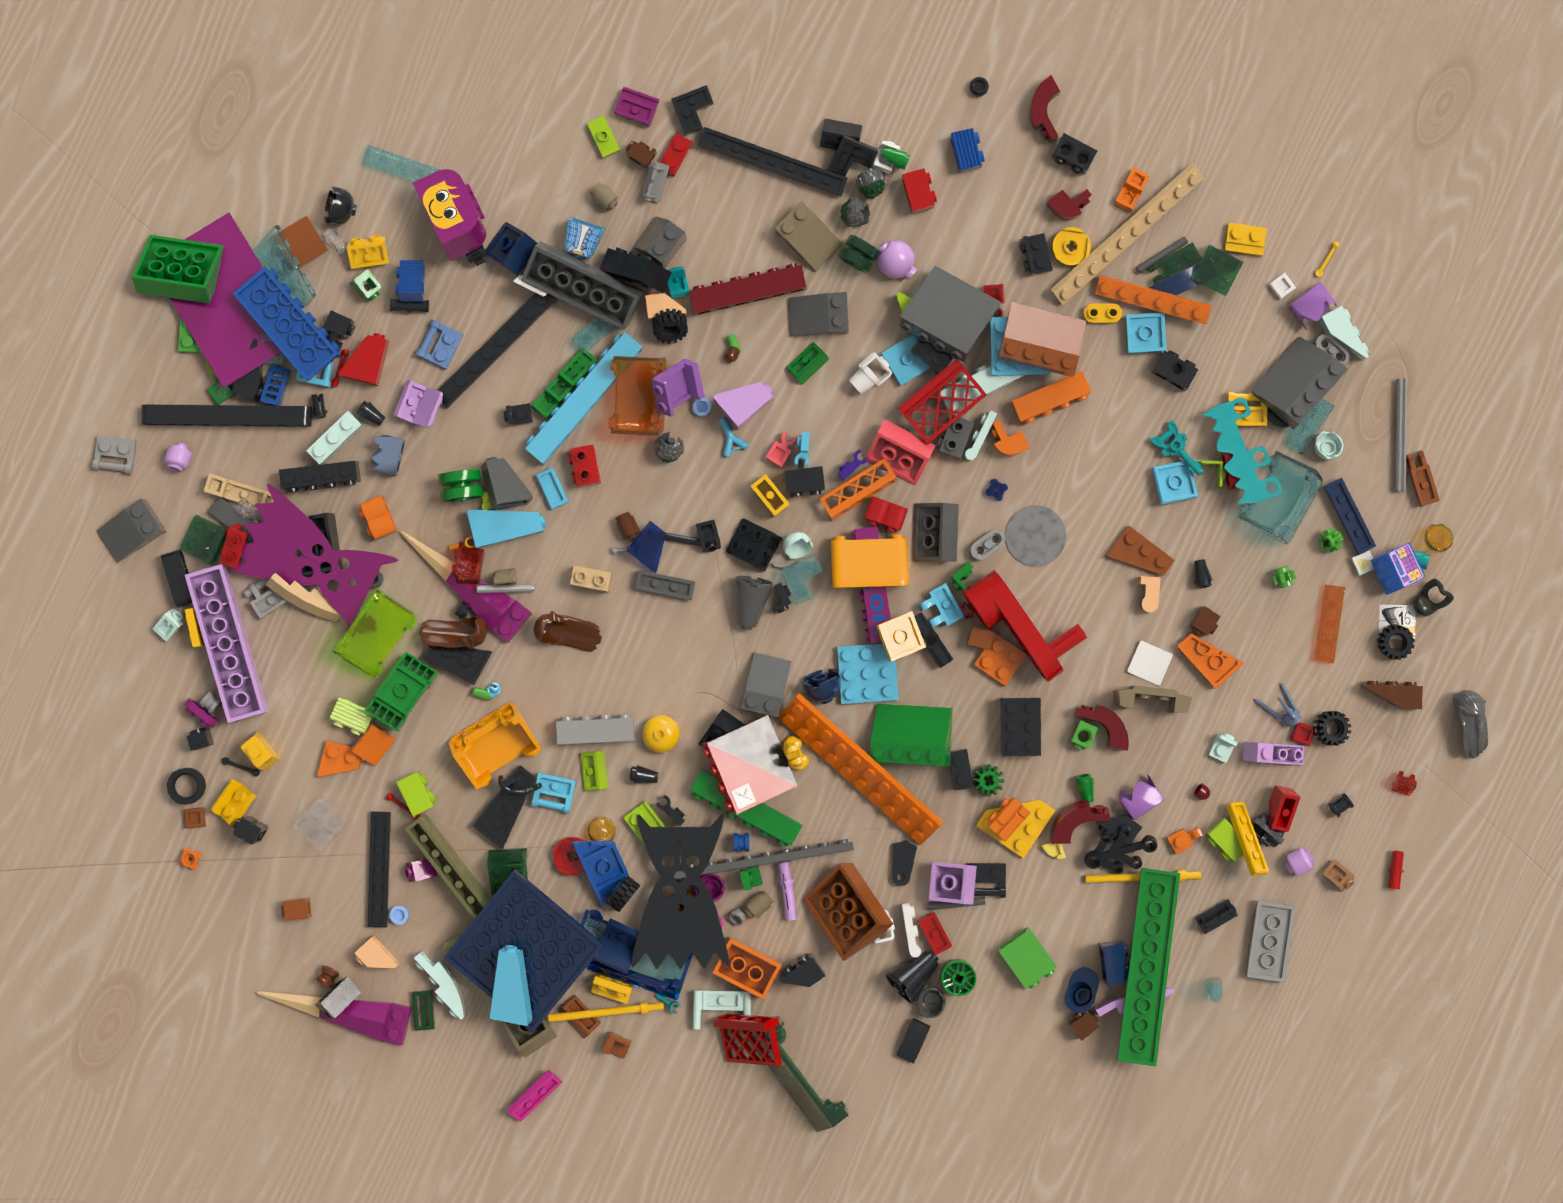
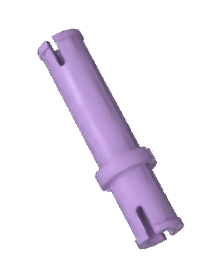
(786, 882)

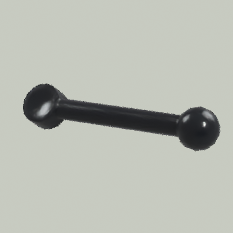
(226, 761)

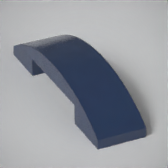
(1178, 283)

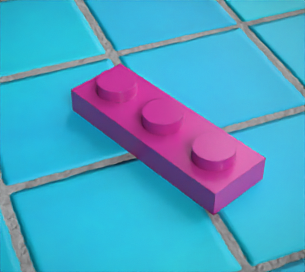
(534, 1095)

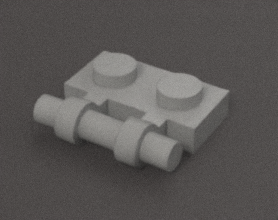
(264, 603)

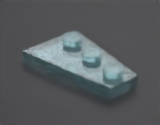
(1307, 429)

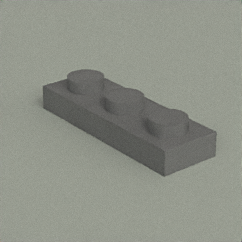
(665, 585)

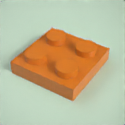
(1000, 660)

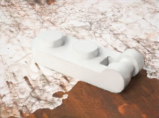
(911, 930)

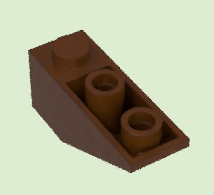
(1398, 695)

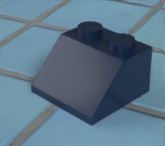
(511, 248)
(1113, 962)

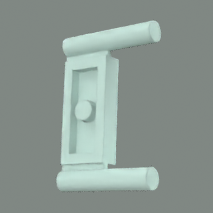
(719, 1000)

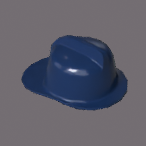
(1081, 990)

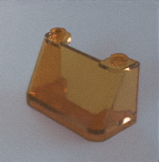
(635, 399)

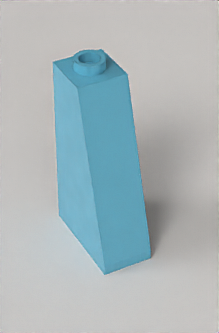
(495, 527)
(510, 989)

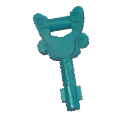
(1176, 447)

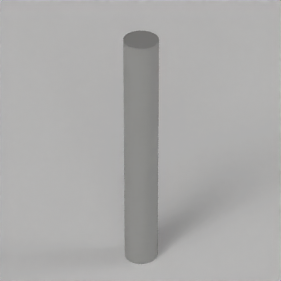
(504, 588)

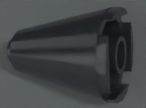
(913, 975)

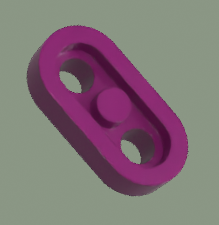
(193, 708)

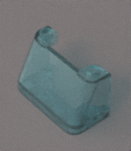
(1283, 513)

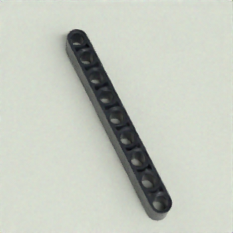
(226, 415)

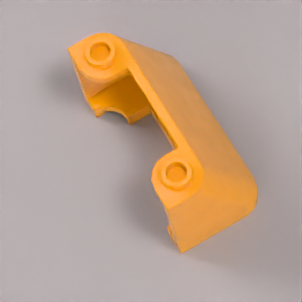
(869, 562)
(493, 744)

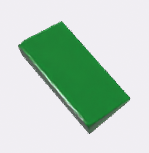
(807, 363)

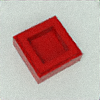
(1303, 734)

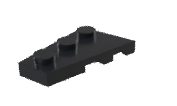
(461, 661)

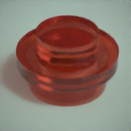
(967, 610)

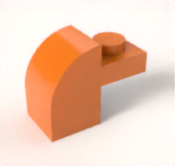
(1009, 445)

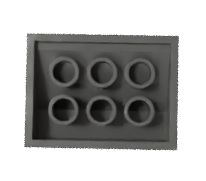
(1298, 381)

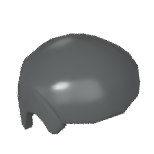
(931, 1002)

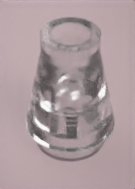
(334, 240)
(248, 511)

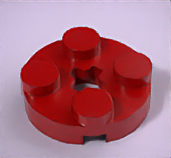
(562, 860)

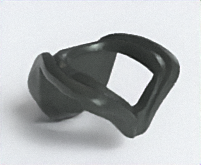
(1424, 606)

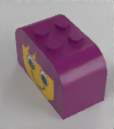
(452, 212)

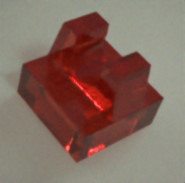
(1404, 785)

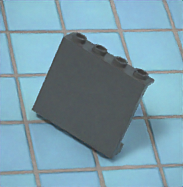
(948, 313)

